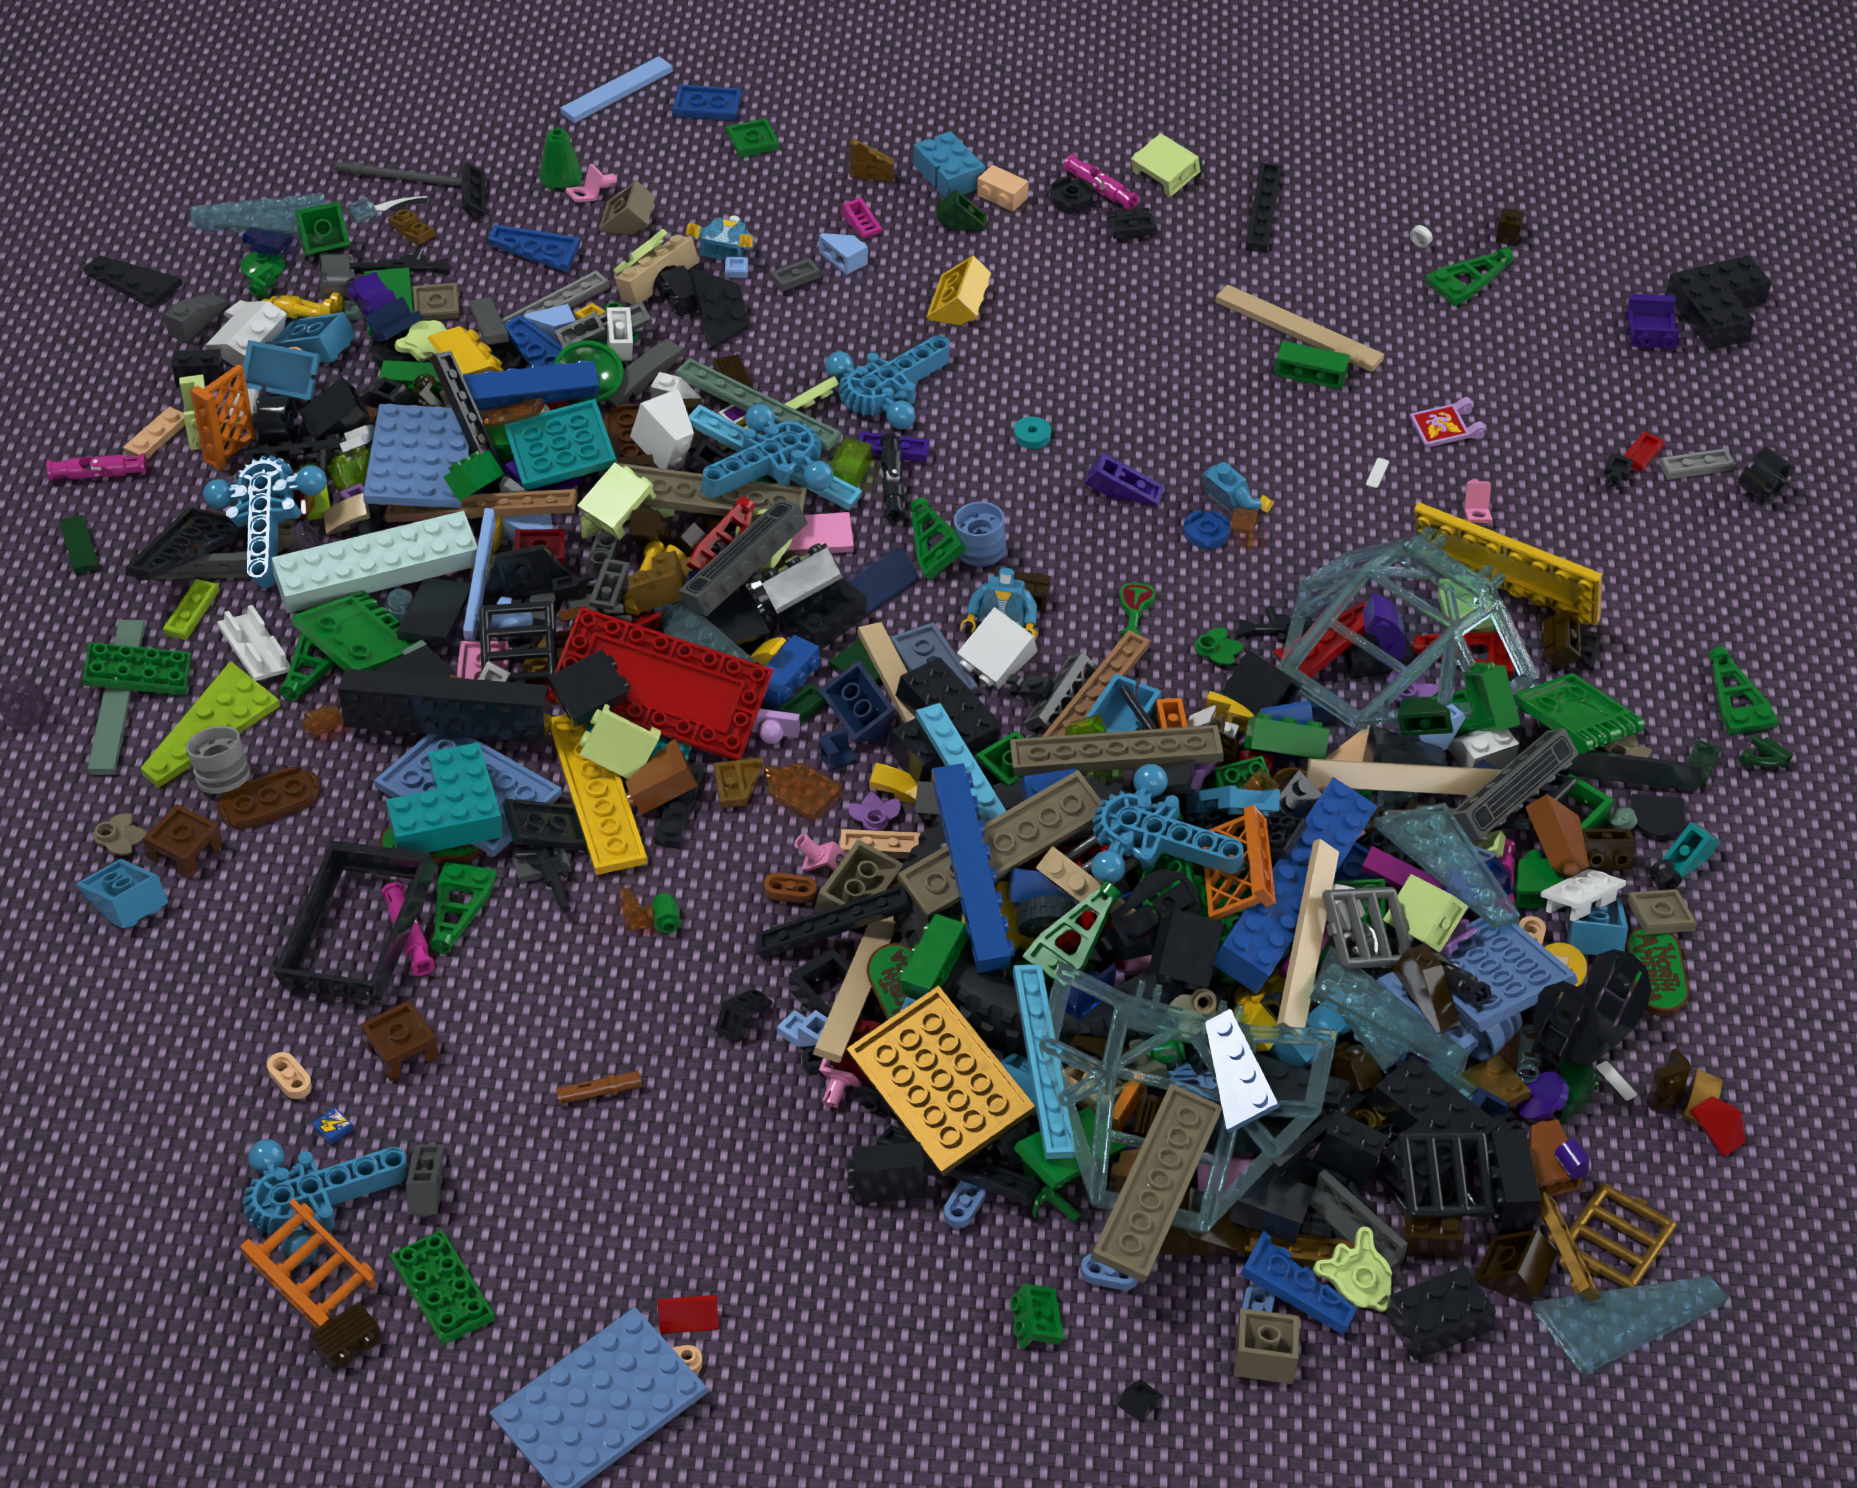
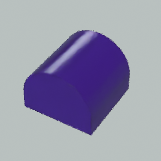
(1572, 1159)

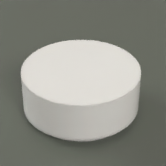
(1421, 236)

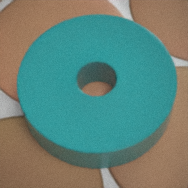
(1032, 432)

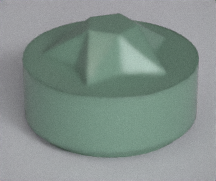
(1623, 819)

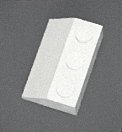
(253, 321)

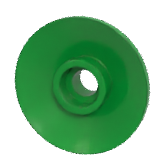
(255, 260)

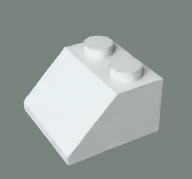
(1494, 747)

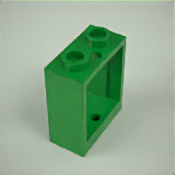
(1490, 697)
(1594, 799)

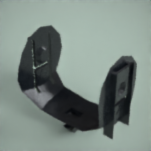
(1118, 934)
(1586, 1030)

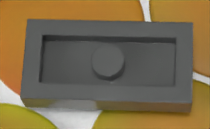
(795, 274)

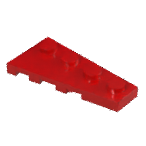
(1332, 642)

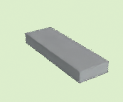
(1697, 463)

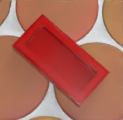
(1644, 450)

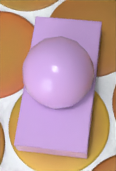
(776, 724)

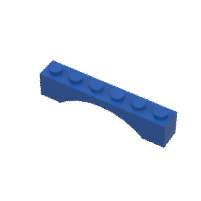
(1030, 883)

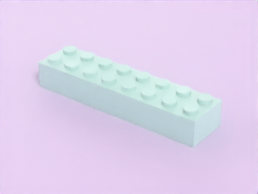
(375, 561)

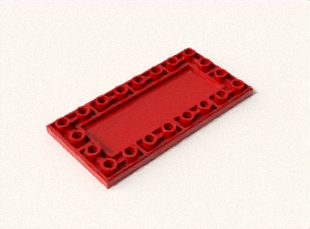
(675, 684)

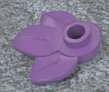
(1417, 688)
(875, 813)
(1459, 934)

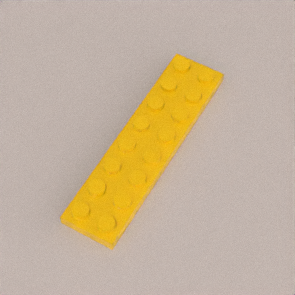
(599, 803)

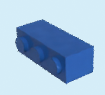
(791, 669)

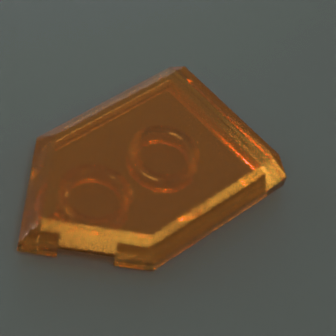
(514, 413)
(802, 788)

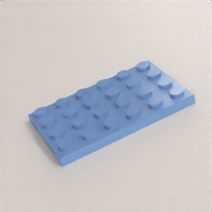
(413, 455)
(509, 780)
(1512, 966)
(598, 1402)

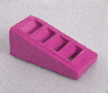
(859, 206)

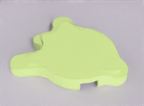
(642, 251)
(417, 342)
(1358, 1273)

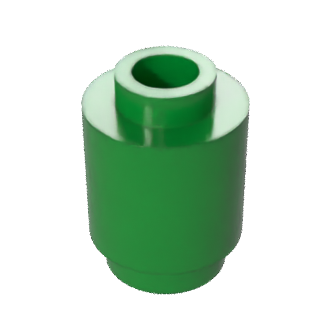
(665, 913)

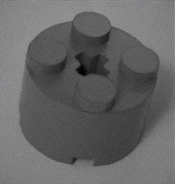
(335, 273)

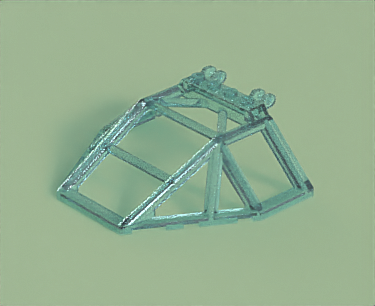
(1424, 562)
(1182, 1025)

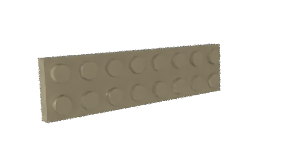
(683, 492)
(1115, 750)
(1012, 840)
(1156, 1183)

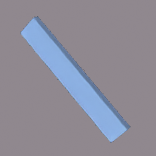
(616, 89)
(479, 575)

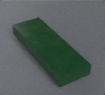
(78, 544)

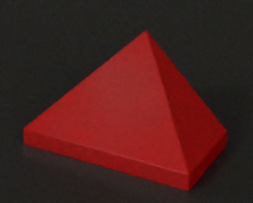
(1721, 1124)

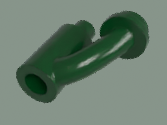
(1774, 754)

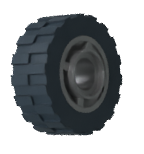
(1040, 913)

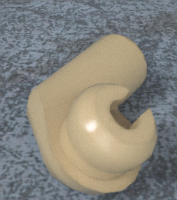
(1355, 355)

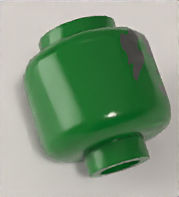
(1169, 1053)

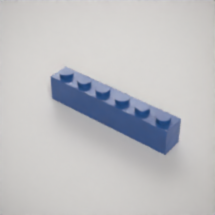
(551, 383)

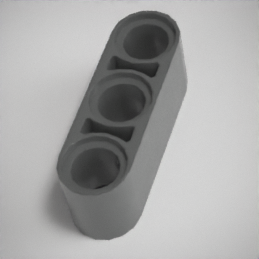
(604, 547)

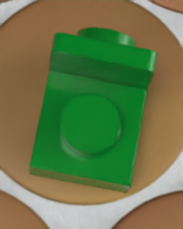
(261, 280)

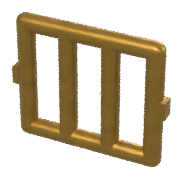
(1637, 1205)

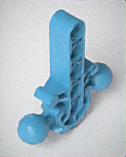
(879, 382)
(779, 453)
(262, 508)
(1112, 830)
(264, 1196)

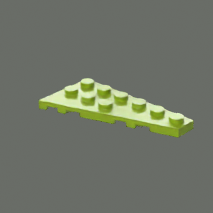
(229, 701)

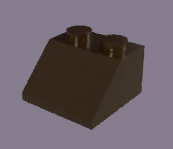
(1517, 1264)

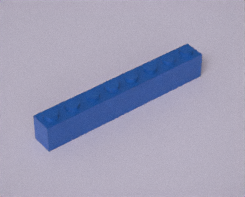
(971, 868)

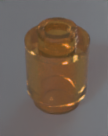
(321, 720)

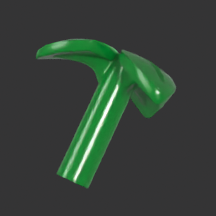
(1056, 1199)

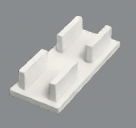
(254, 645)
(1581, 891)

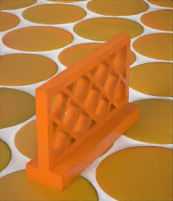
(209, 423)
(1258, 878)

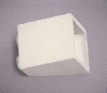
(664, 430)
(997, 649)

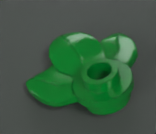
(1218, 647)

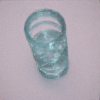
(1529, 1061)

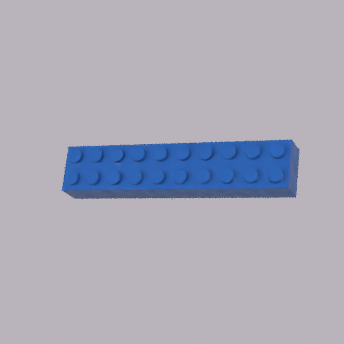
(1266, 932)

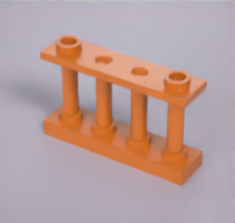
(279, 1274)

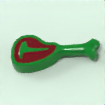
(1133, 600)

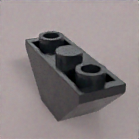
(387, 392)

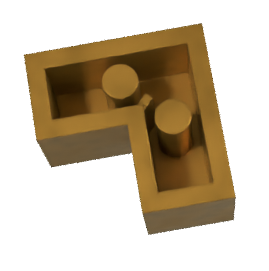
(658, 585)

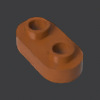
(790, 887)

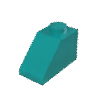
(1692, 848)

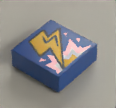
(332, 1125)

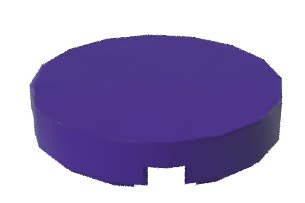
(1547, 1095)

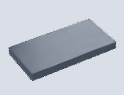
(926, 644)

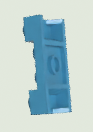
(1231, 800)

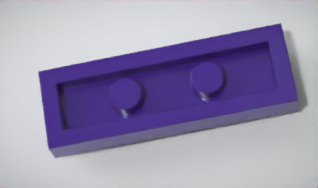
(911, 448)

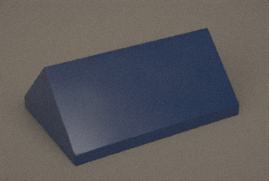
(884, 577)
(859, 704)

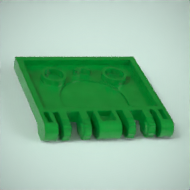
(353, 632)
(1581, 709)

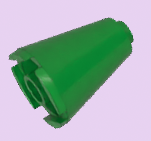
(559, 162)

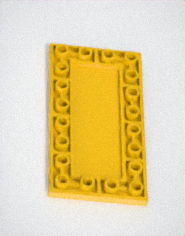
(1527, 569)

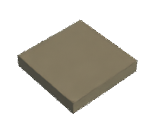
(436, 301)
(1661, 911)

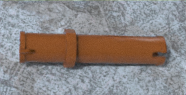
(598, 1087)

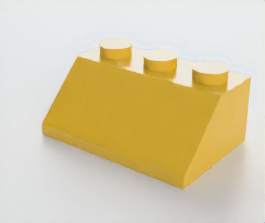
(959, 293)
(468, 350)

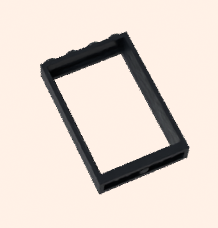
(361, 859)

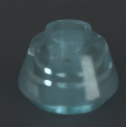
(398, 603)

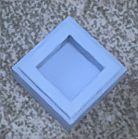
(736, 267)

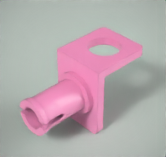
(592, 185)
(1477, 501)
(817, 855)
(837, 1083)

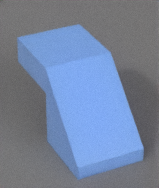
(802, 1030)

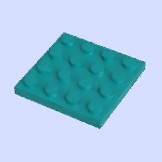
(560, 445)

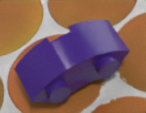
(369, 293)
(1386, 625)

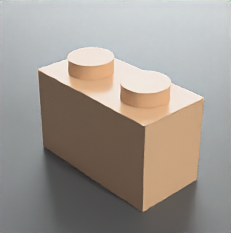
(1002, 188)

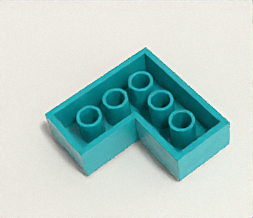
(456, 812)

